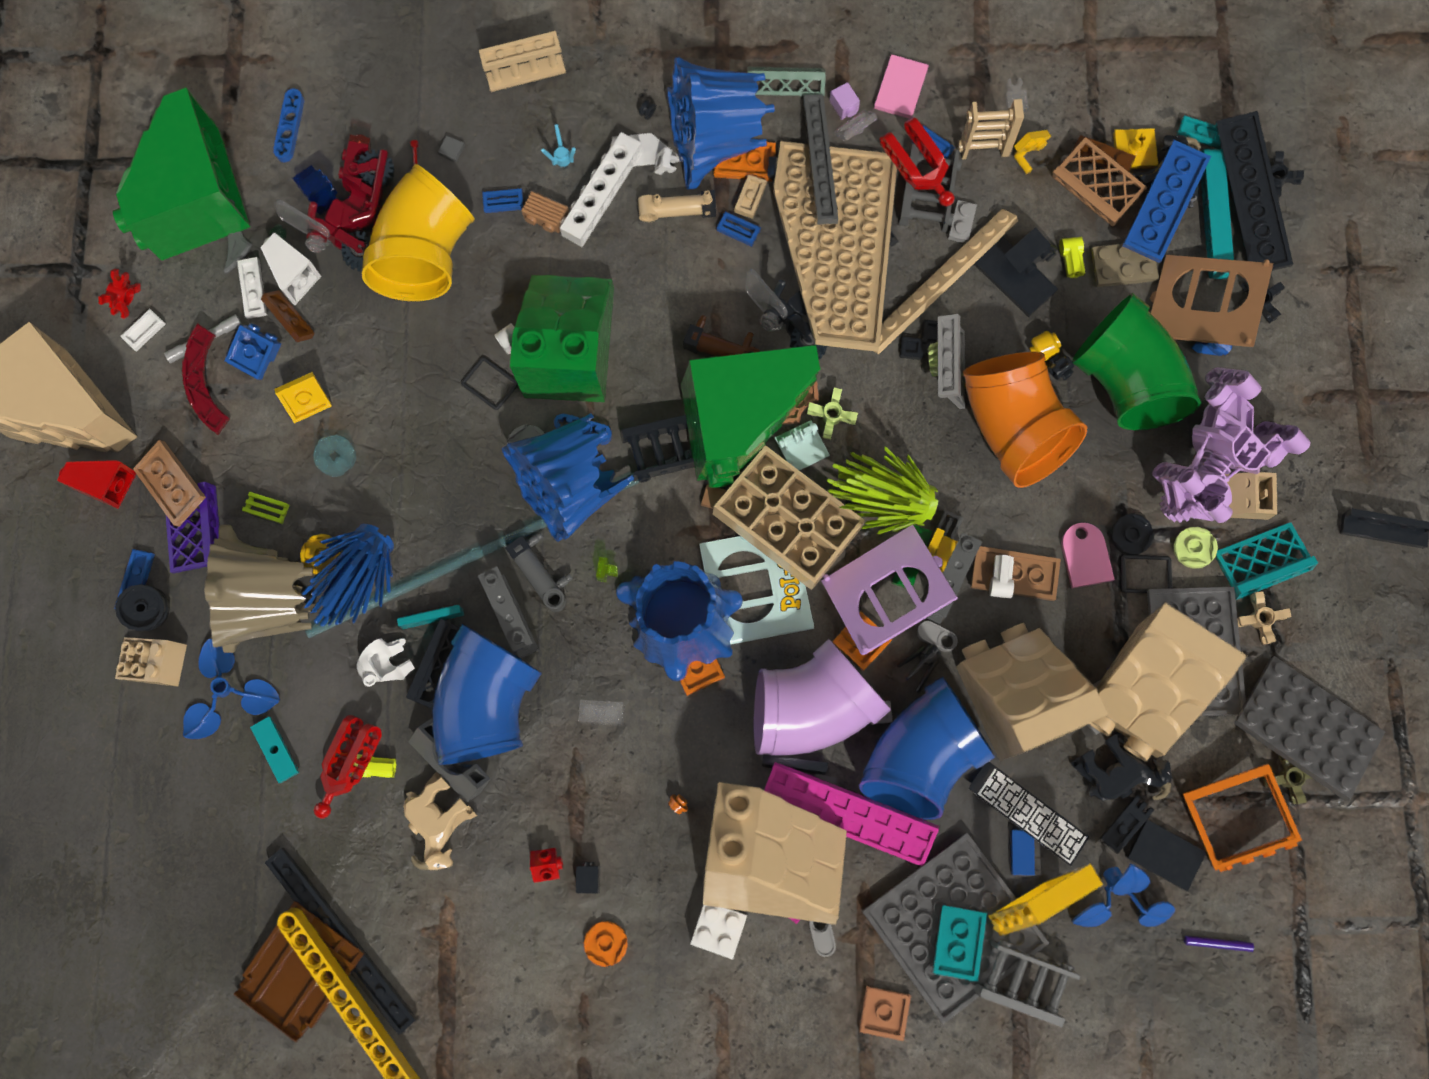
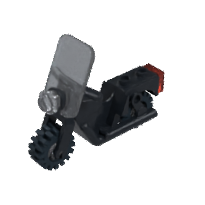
(779, 313)

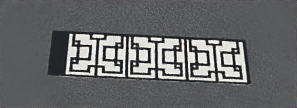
(1029, 813)

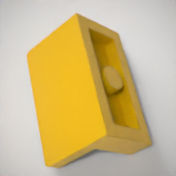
(942, 547)

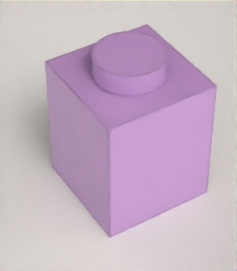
(844, 101)

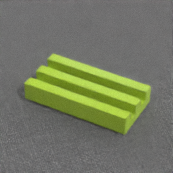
(250, 502)

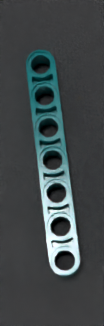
(1216, 210)

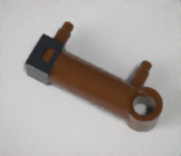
(700, 341)

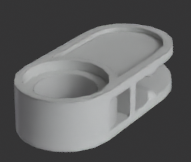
(933, 633)
(823, 940)

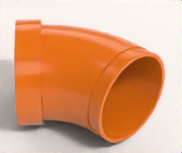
(1022, 416)

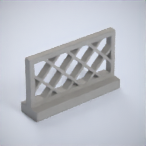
(951, 359)

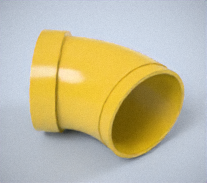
(415, 239)

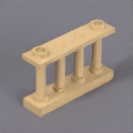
(521, 51)
(1005, 137)

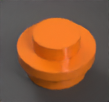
(678, 803)

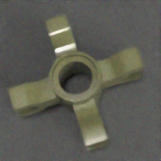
(1296, 793)

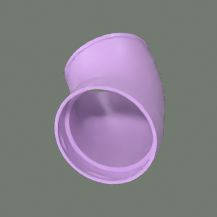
(813, 704)

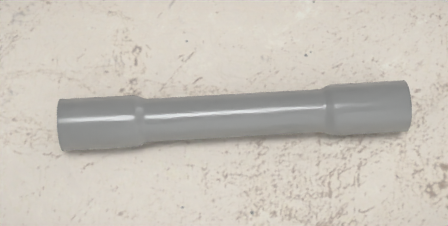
(224, 327)

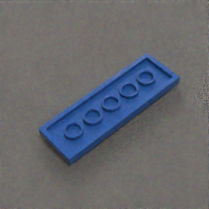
(1166, 201)

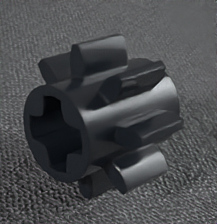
(1061, 367)

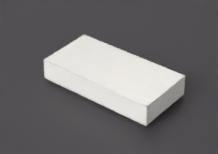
(142, 330)

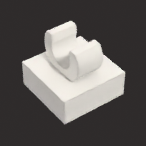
(663, 162)

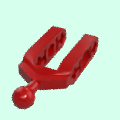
(908, 168)
(346, 761)

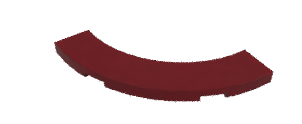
(194, 380)

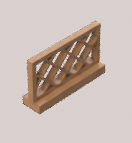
(1090, 197)

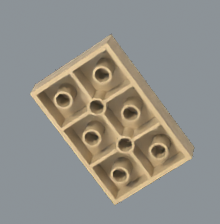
(788, 517)

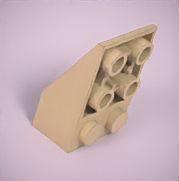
(1253, 495)
(151, 661)

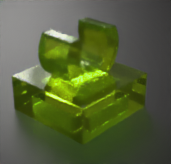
(605, 569)

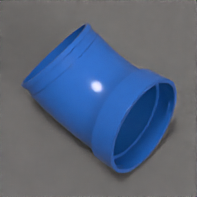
(479, 699)
(925, 754)

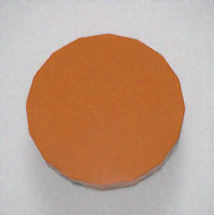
(605, 943)

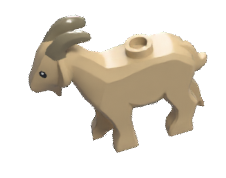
(433, 823)

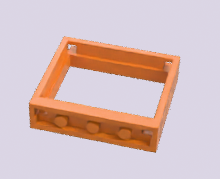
(1267, 849)

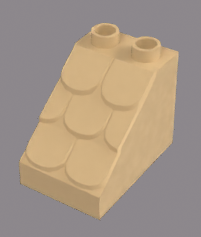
(52, 398)
(1163, 681)
(1027, 691)
(773, 857)

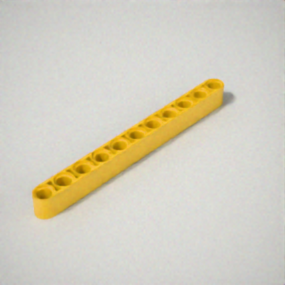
(344, 1005)

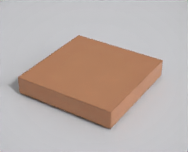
(884, 1013)

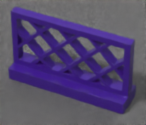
(209, 528)

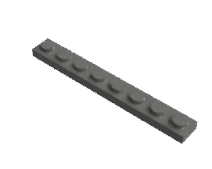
(820, 160)

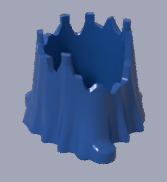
(713, 116)
(562, 475)
(680, 616)

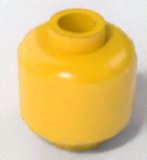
(1047, 344)

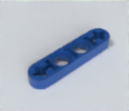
(291, 125)

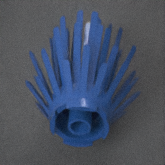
(353, 575)

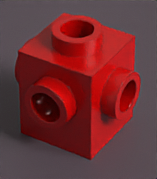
(545, 865)

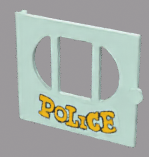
(790, 599)

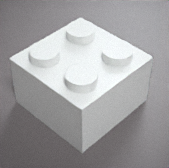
(719, 930)

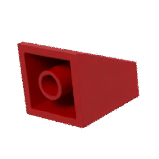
(98, 479)

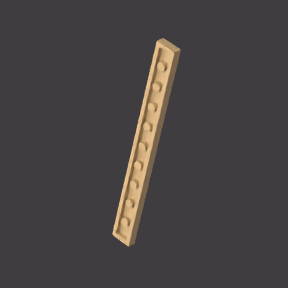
(945, 276)

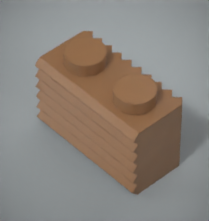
(544, 212)

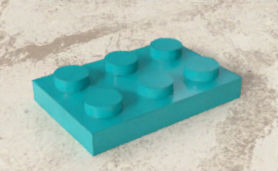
(959, 943)

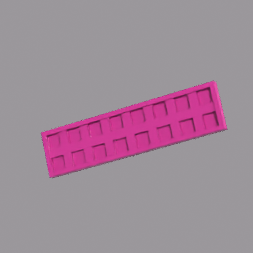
(858, 815)

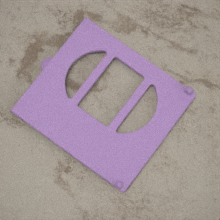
(850, 581)

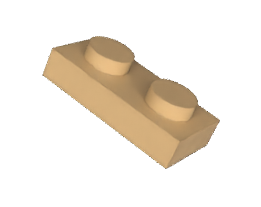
(750, 196)

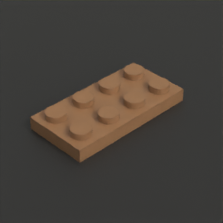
(169, 483)
(1032, 574)

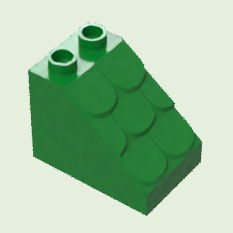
(179, 182)
(563, 338)
(740, 404)

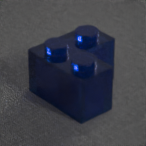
(316, 188)

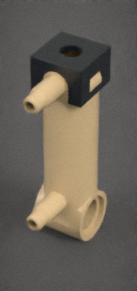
(654, 207)

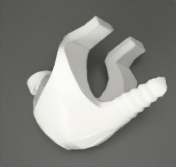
(374, 662)

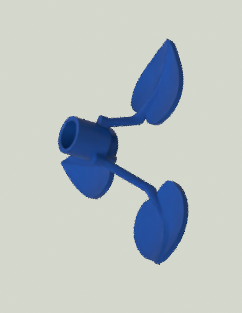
(257, 695)
(1130, 882)

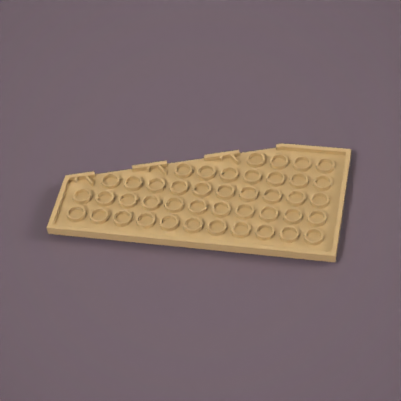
(843, 263)

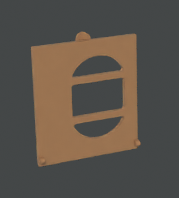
(1220, 327)

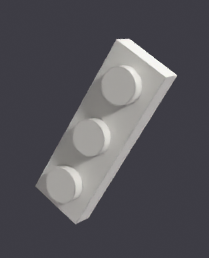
(251, 287)

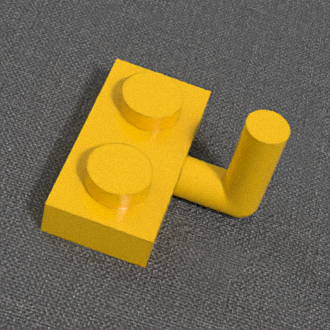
(1030, 141)

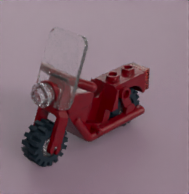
(353, 214)

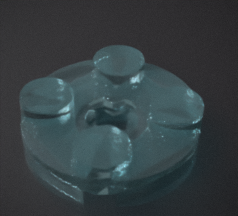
(326, 447)

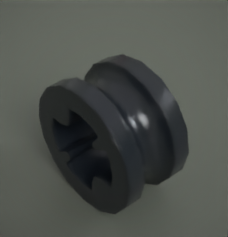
(647, 109)

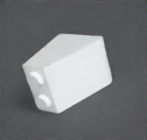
(290, 268)

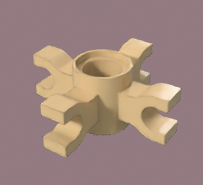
(1266, 633)

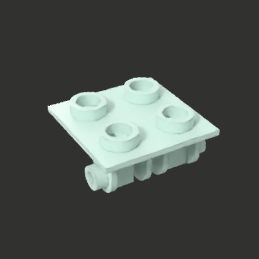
(802, 445)

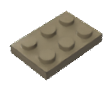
(1121, 266)

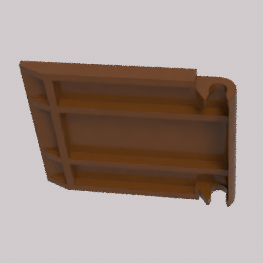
(281, 985)

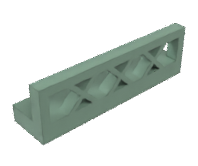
(790, 74)

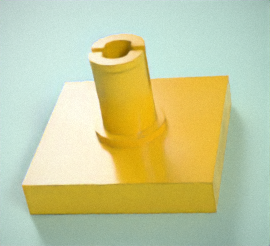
(1139, 143)
(303, 397)

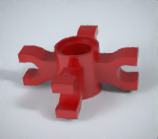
(119, 293)

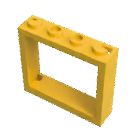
(1045, 900)

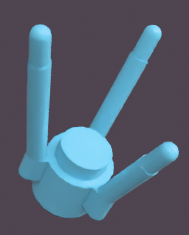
(561, 155)

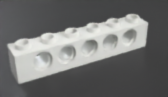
(580, 232)

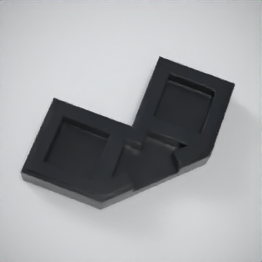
(918, 347)

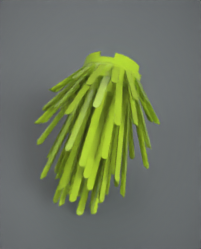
(907, 495)

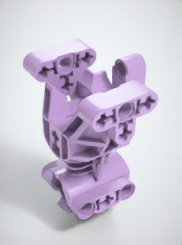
(1221, 443)

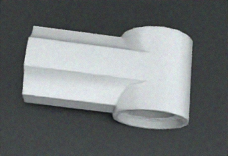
(504, 337)
(1001, 582)

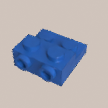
(252, 350)

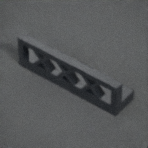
(1385, 528)

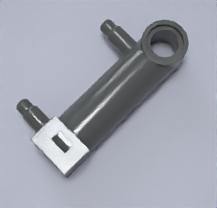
(535, 572)

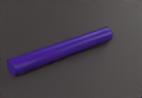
(1218, 943)

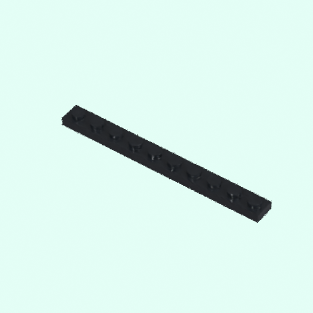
(365, 972)

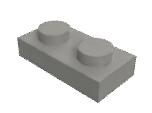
(962, 221)

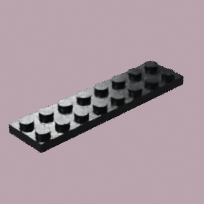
(1254, 190)

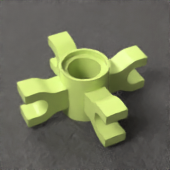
(845, 416)

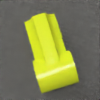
(1072, 252)
(379, 767)

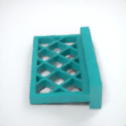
(1267, 578)

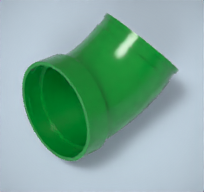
(1139, 367)

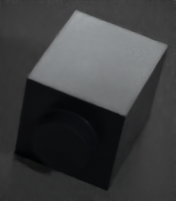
(588, 878)

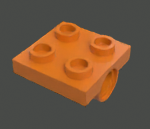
(847, 646)

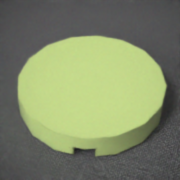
(1195, 547)

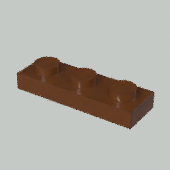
(1121, 157)
(287, 316)

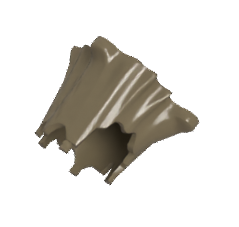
(252, 592)

